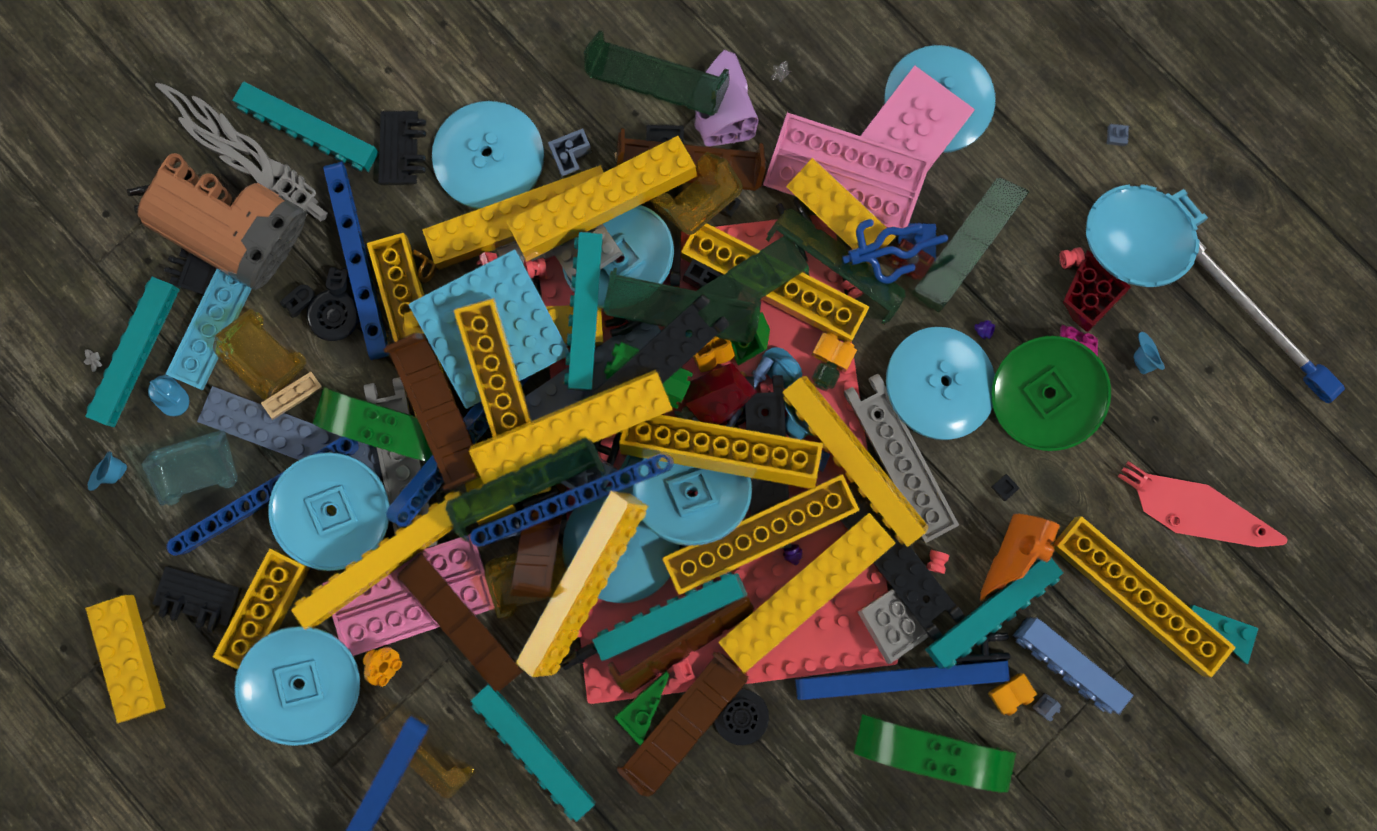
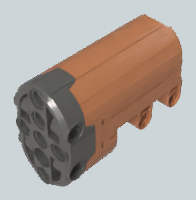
(238, 240)

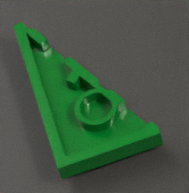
(639, 712)

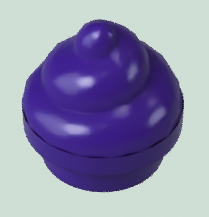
(985, 329)
(793, 554)

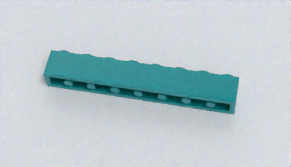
(305, 126)
(584, 312)
(132, 352)
(992, 613)
(670, 616)
(533, 752)

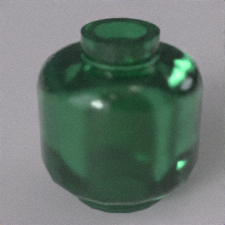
(825, 376)

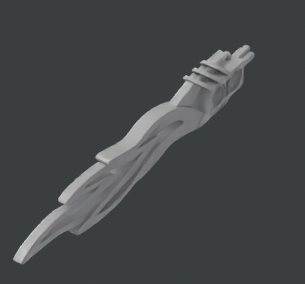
(270, 168)

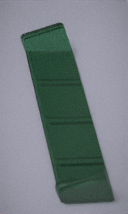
(655, 76)
(969, 243)
(830, 253)
(759, 273)
(662, 303)
(522, 484)

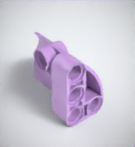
(736, 115)

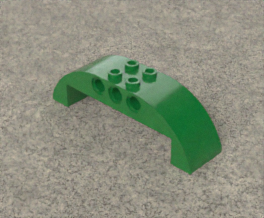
(371, 424)
(934, 755)

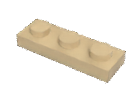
(291, 395)

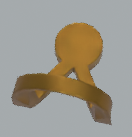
(426, 260)

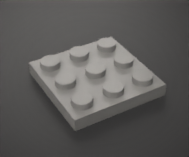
(566, 251)
(892, 626)

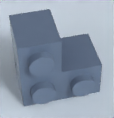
(566, 151)

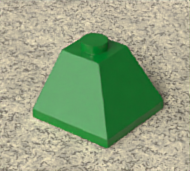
(744, 352)

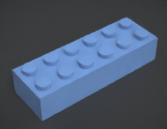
(1073, 665)

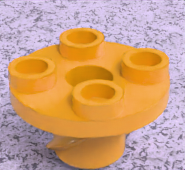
(381, 665)

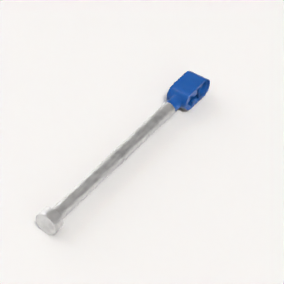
(1318, 377)

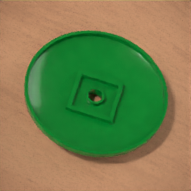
(1079, 398)

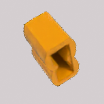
(834, 351)
(714, 353)
(1012, 694)

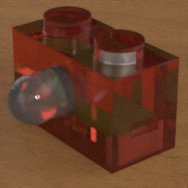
(921, 261)

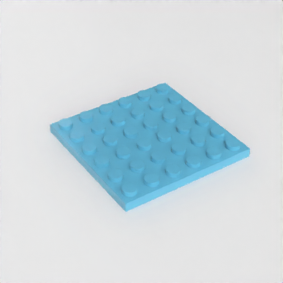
(525, 319)

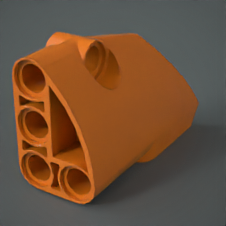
(1023, 543)

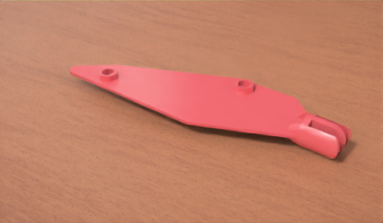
(1198, 510)

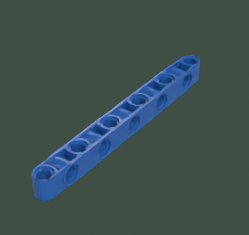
(353, 247)

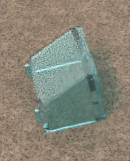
(190, 467)

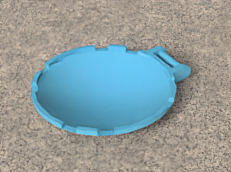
(1144, 234)

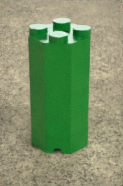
(674, 387)

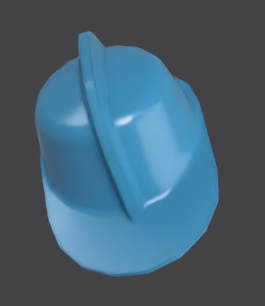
(1147, 355)
(783, 365)
(168, 395)
(794, 426)
(107, 471)

